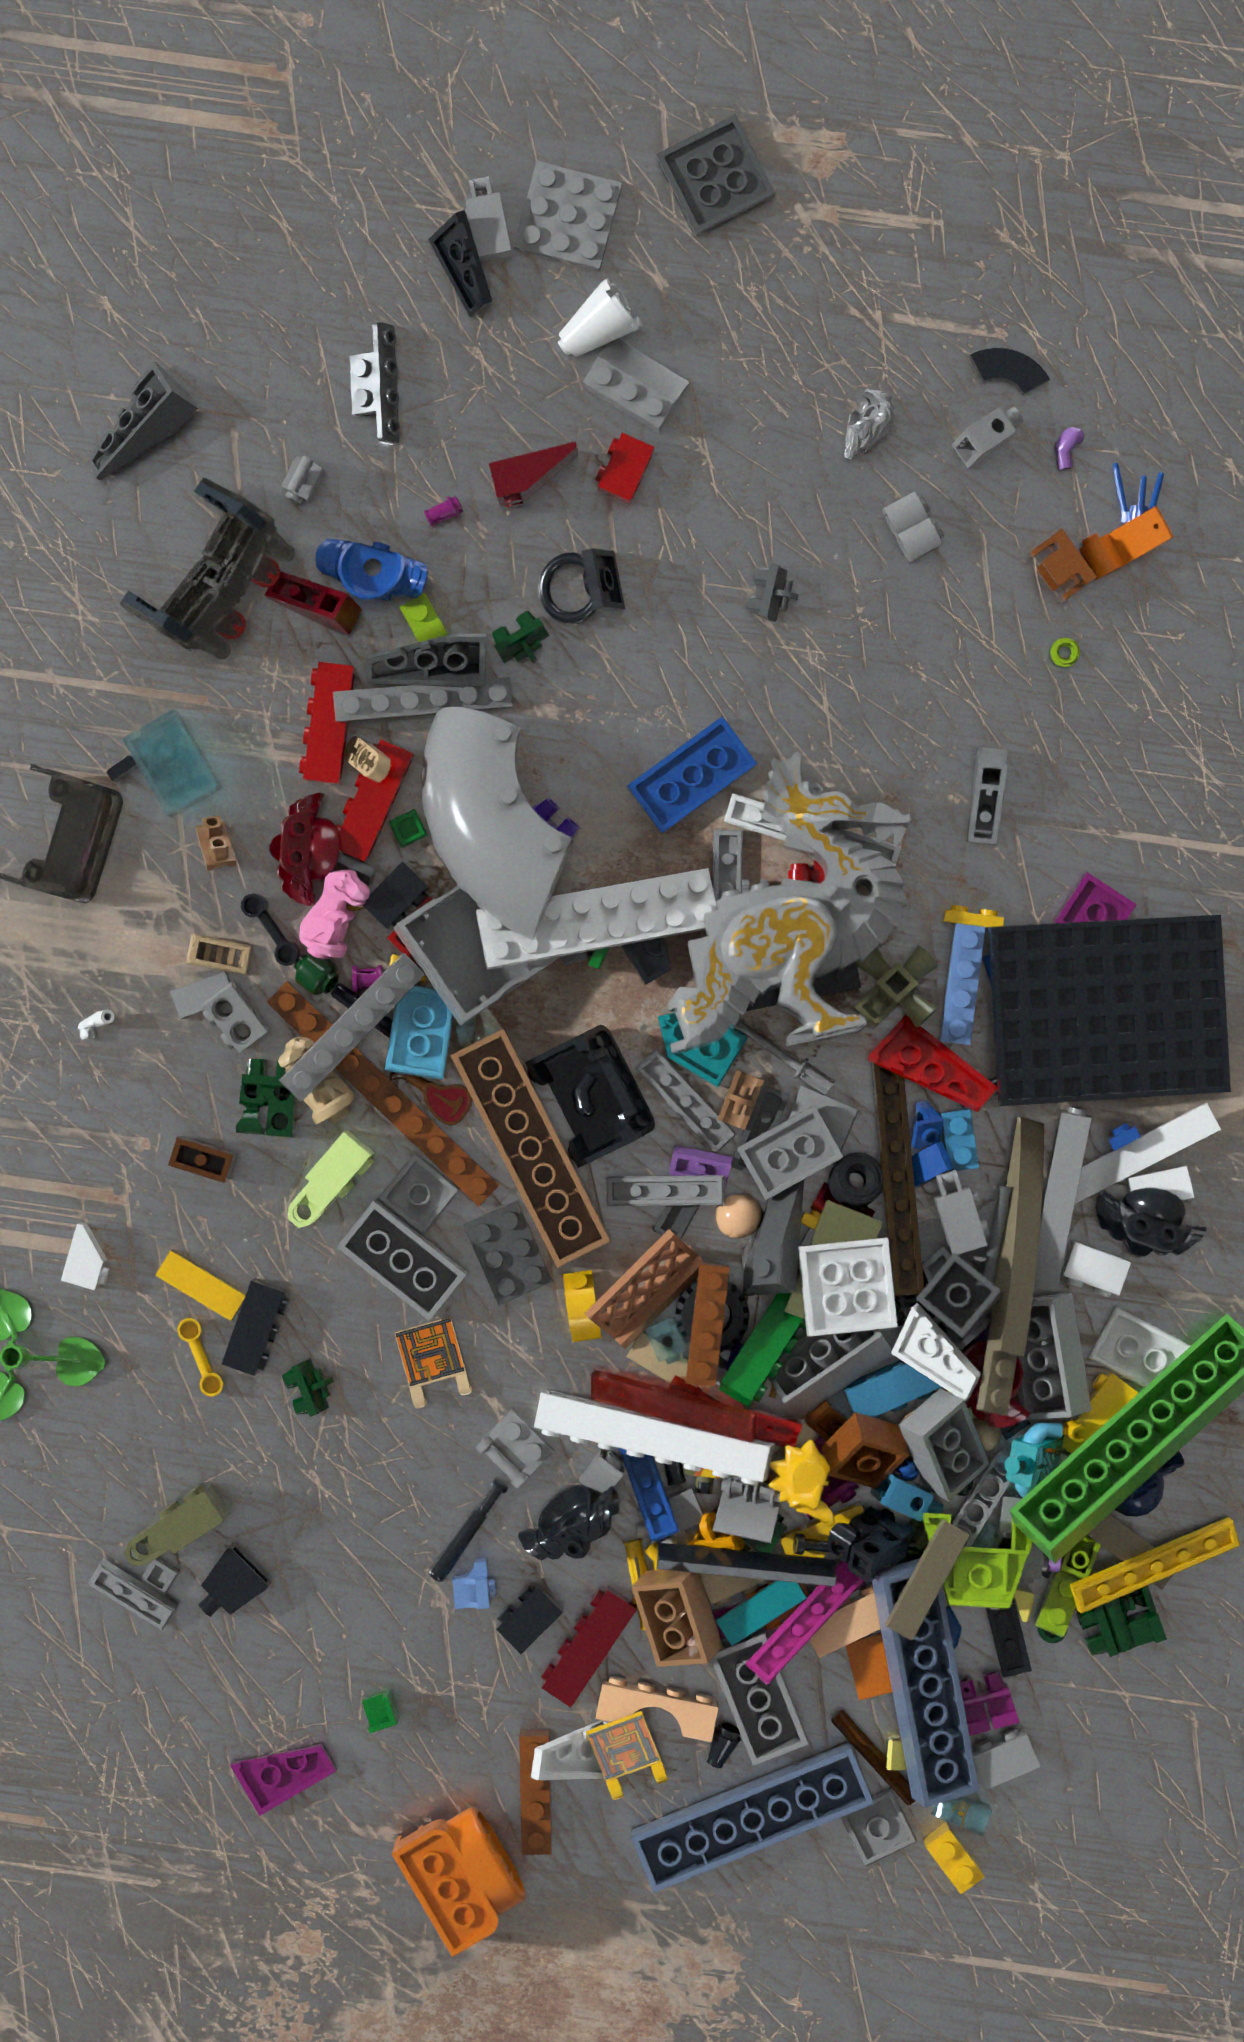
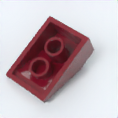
(525, 474)

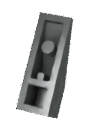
(987, 795)

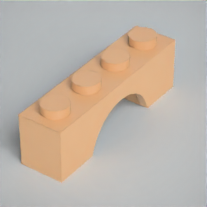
(694, 1714)

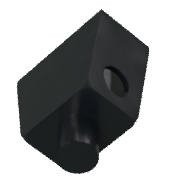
(232, 1583)

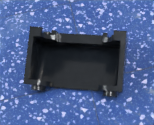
(620, 1106)

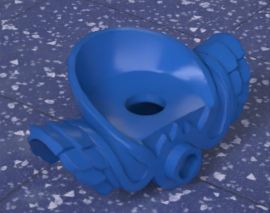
(346, 561)

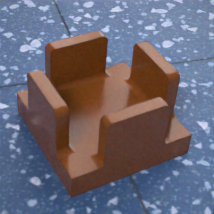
(1063, 564)

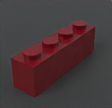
(588, 1646)

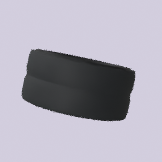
(840, 1184)

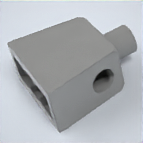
(986, 435)

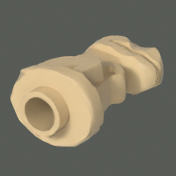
(332, 1094)

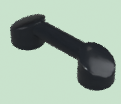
(256, 906)

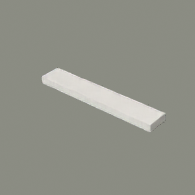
(747, 814)
(1146, 1150)

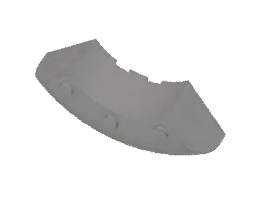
(483, 821)

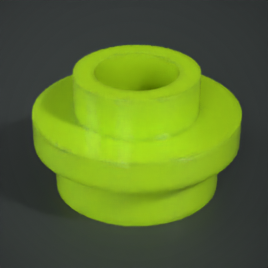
(1073, 648)

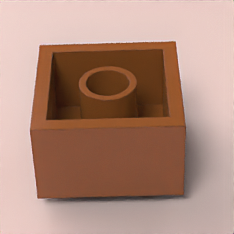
(865, 1450)

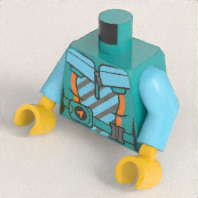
(1038, 1453)

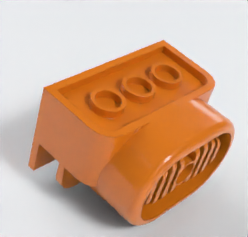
(460, 1877)

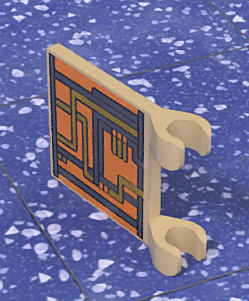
(431, 1355)

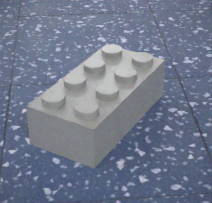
(402, 1259)
(1053, 1361)
(761, 1711)

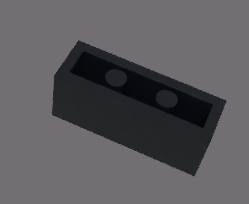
(255, 1327)

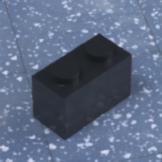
(396, 895)
(529, 1617)

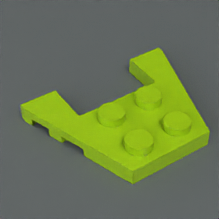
(983, 1574)

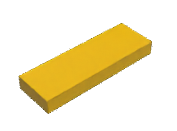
(201, 1285)

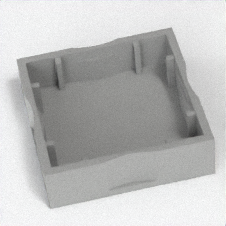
(450, 952)

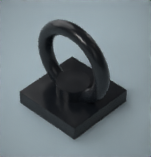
(599, 579)

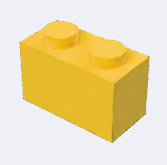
(953, 1858)

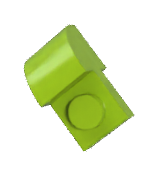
(423, 619)

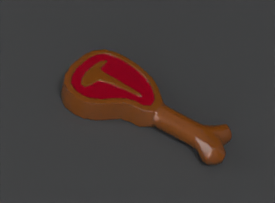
(446, 1103)

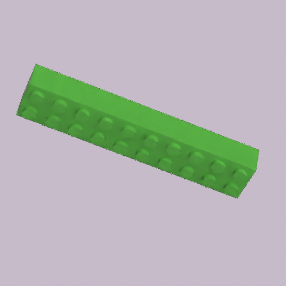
(1135, 1442)

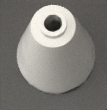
(598, 321)

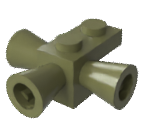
(896, 987)

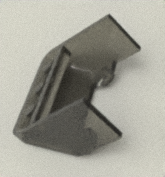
(79, 839)

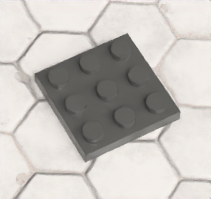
(715, 175)

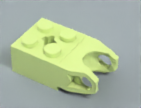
(332, 1177)

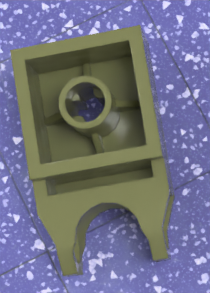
(179, 1525)

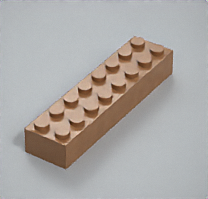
(531, 1148)

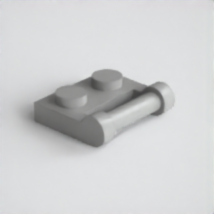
(521, 1441)

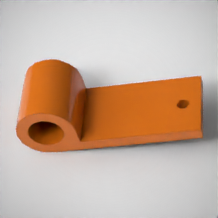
(1125, 543)

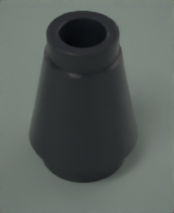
(723, 1744)

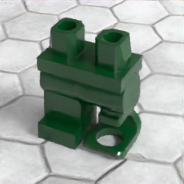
(268, 1092)
(1117, 1630)

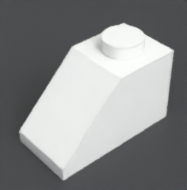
(85, 1260)

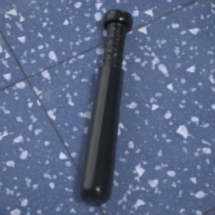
(463, 1537)

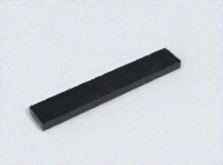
(746, 1564)

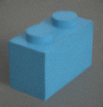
(959, 1139)

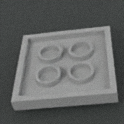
(568, 215)

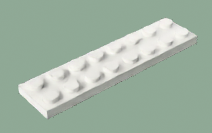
(604, 919)

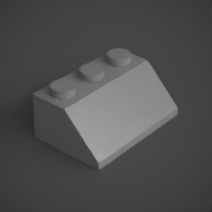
(635, 384)

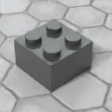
(959, 1296)

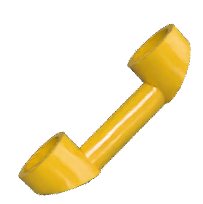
(210, 1382)

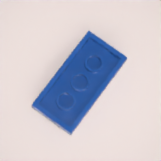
(692, 774)

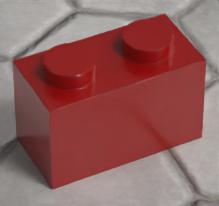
(625, 468)

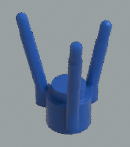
(1136, 510)

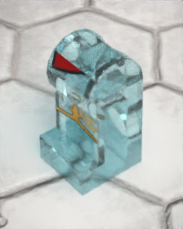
(964, 1813)

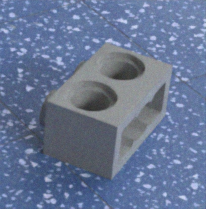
(242, 1013)

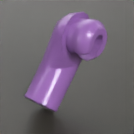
(1065, 444)

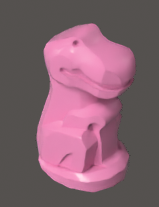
(329, 919)

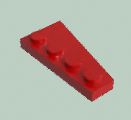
(931, 1064)

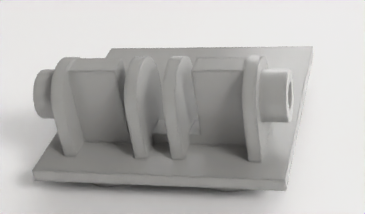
(747, 1510)

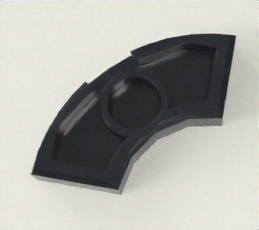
(1009, 366)

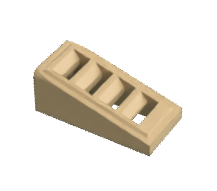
(194, 947)

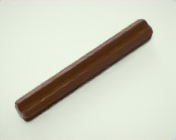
(872, 1755)

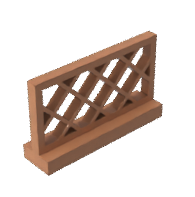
(647, 1302)

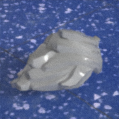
(868, 422)

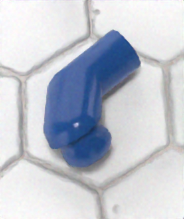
(908, 1470)

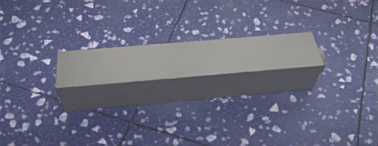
(1061, 1196)

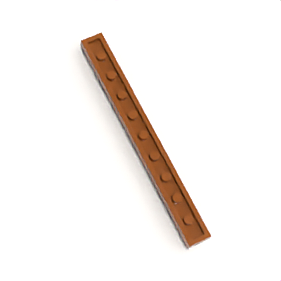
(389, 1099)

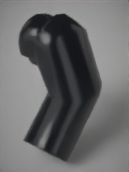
(581, 1097)

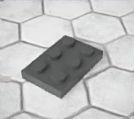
(508, 1253)

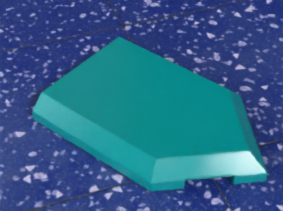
(709, 1061)

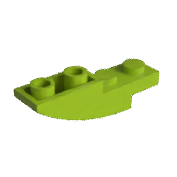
(1058, 1598)

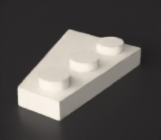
(934, 1354)

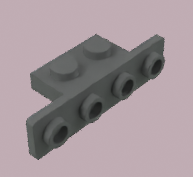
(376, 383)

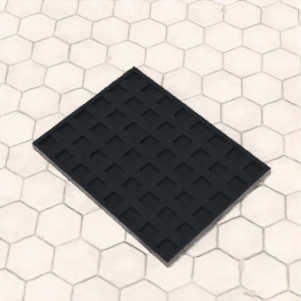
(1109, 1009)

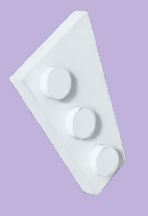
(567, 1757)

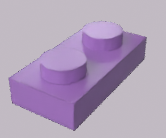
(698, 1163)

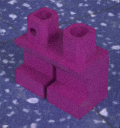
(997, 1700)

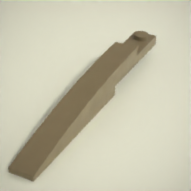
(1015, 1268)

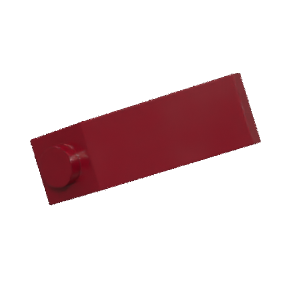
(316, 602)

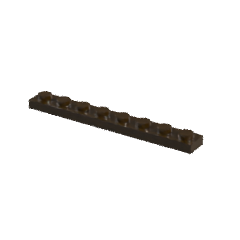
(898, 1182)

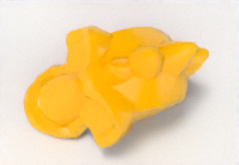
(802, 1481)

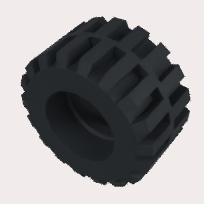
(731, 1332)

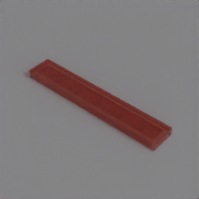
(674, 1406)

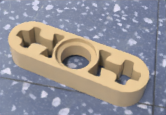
(367, 759)

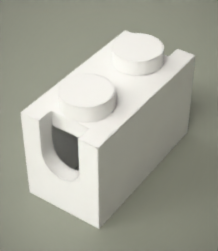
(1095, 1268)

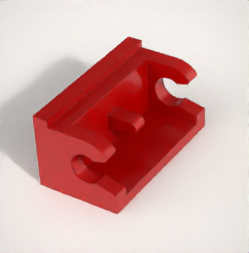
(776, 1428)

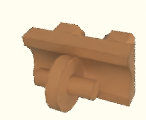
(215, 843)
(740, 1099)

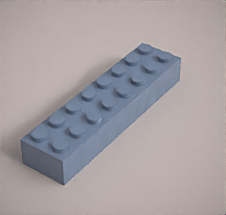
(926, 1696)
(751, 1817)

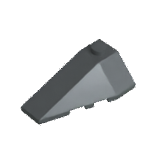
(152, 415)
(444, 661)
(774, 1253)

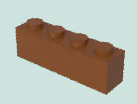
(707, 1324)
(535, 1797)

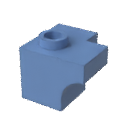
(474, 1587)

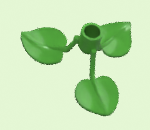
(77, 1359)

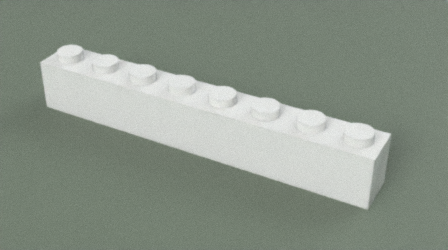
(653, 1436)

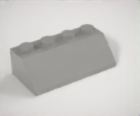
(825, 1366)

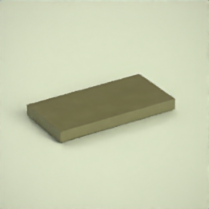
(835, 1226)

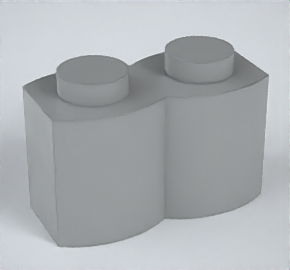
(913, 527)

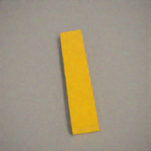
(1154, 1565)

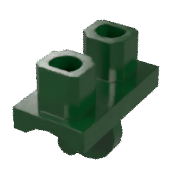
(522, 642)
(311, 1386)

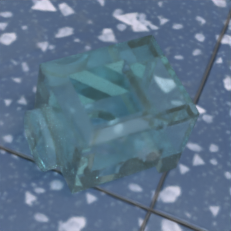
(661, 1330)

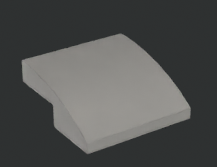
(836, 1115)

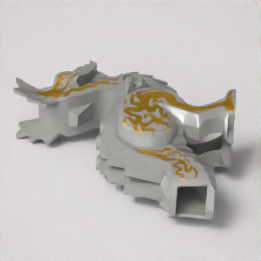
(801, 927)

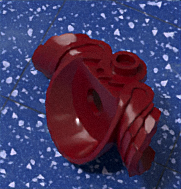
(305, 849)
(1016, 1412)

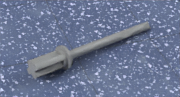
(804, 1070)

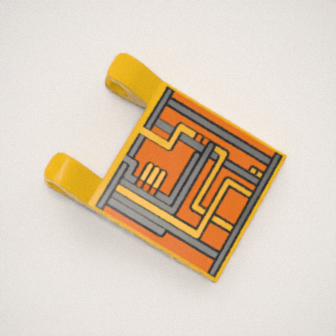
(625, 1748)

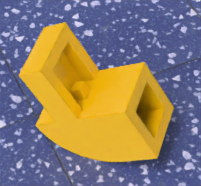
(579, 1298)

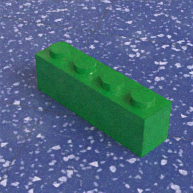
(762, 1353)

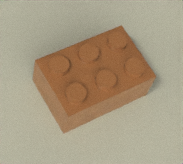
(677, 1617)

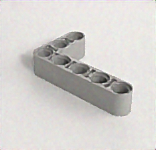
(979, 1498)

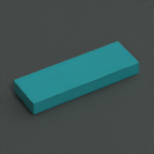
(760, 1610)

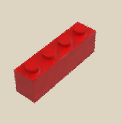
(325, 736)
(372, 804)

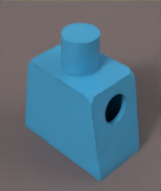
(906, 1497)

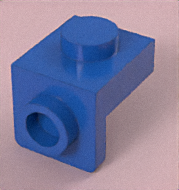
(926, 1125)
(1123, 1135)

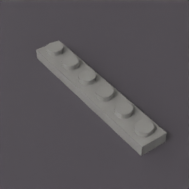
(419, 700)
(352, 1027)

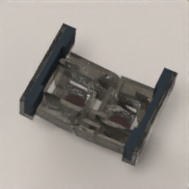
(220, 578)

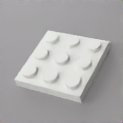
(847, 1287)

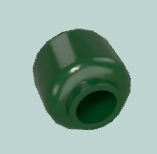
(316, 974)

